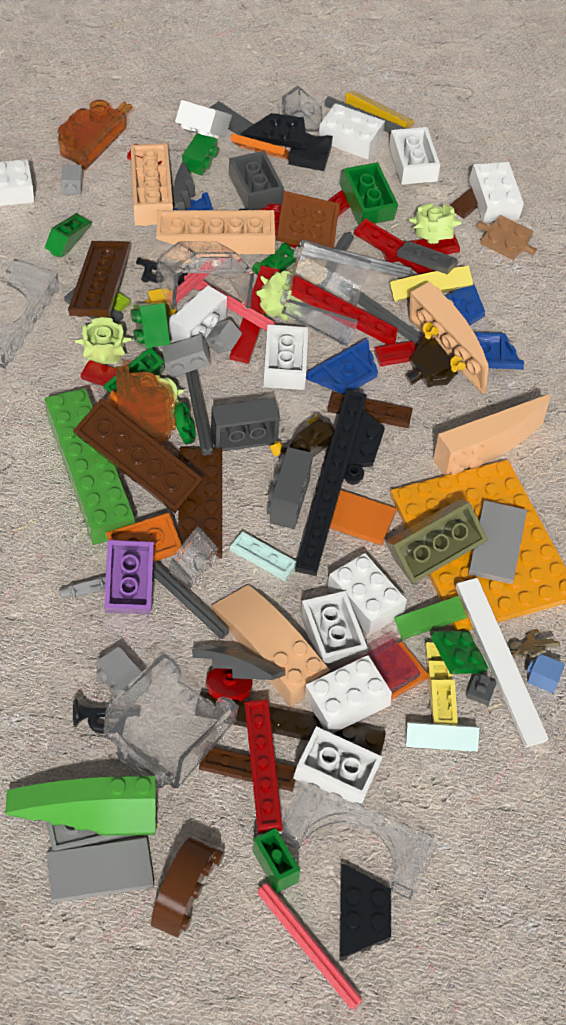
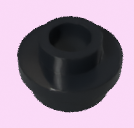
(354, 478)

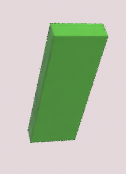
(430, 617)

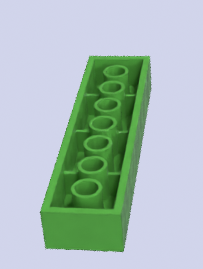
(90, 474)

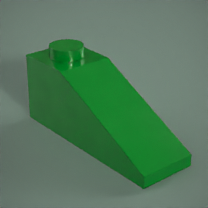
(66, 234)
(146, 362)

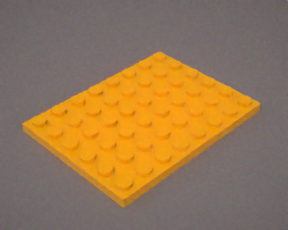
(539, 568)

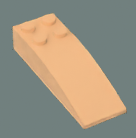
(150, 182)
(237, 229)
(454, 333)
(488, 437)
(273, 638)

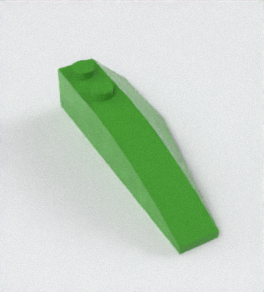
(96, 804)

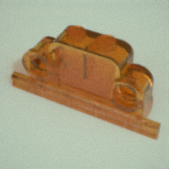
(91, 131)
(145, 403)

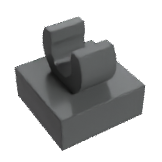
(481, 689)

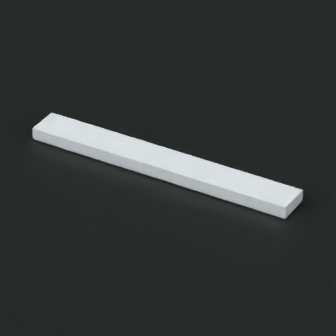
(501, 663)

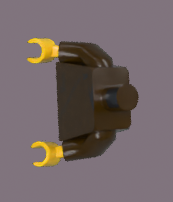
(432, 362)
(310, 439)

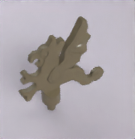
(531, 646)

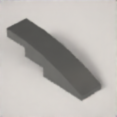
(183, 188)
(242, 663)

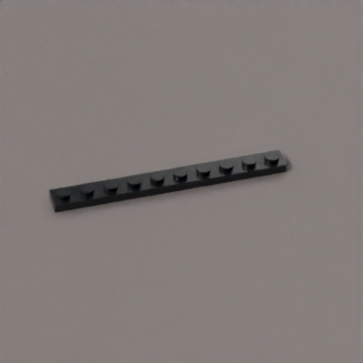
(330, 484)

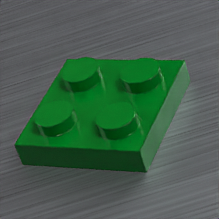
(459, 652)

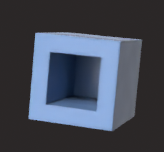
(545, 672)

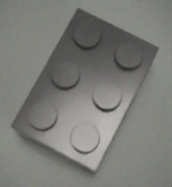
(255, 180)
(245, 424)
(289, 488)

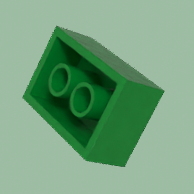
(368, 193)
(150, 324)

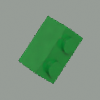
(200, 153)
(276, 860)

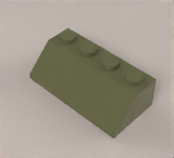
(437, 540)

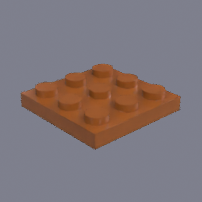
(307, 219)

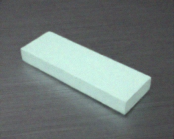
(263, 556)
(442, 736)

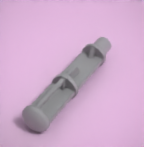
(83, 587)

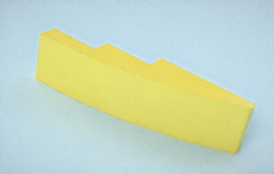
(456, 279)
(440, 687)

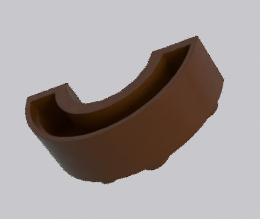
(184, 884)

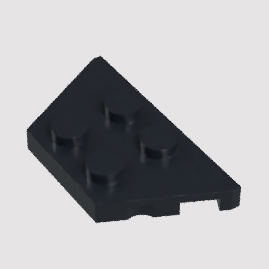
(279, 130)
(366, 441)
(363, 912)

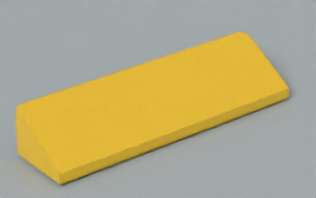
(364, 103)

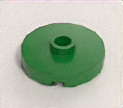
(184, 423)

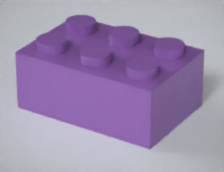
(129, 577)

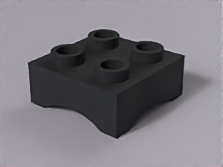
(315, 155)

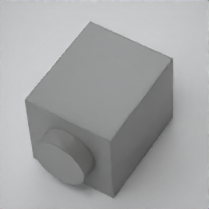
(71, 179)
(223, 336)

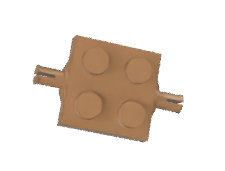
(507, 237)

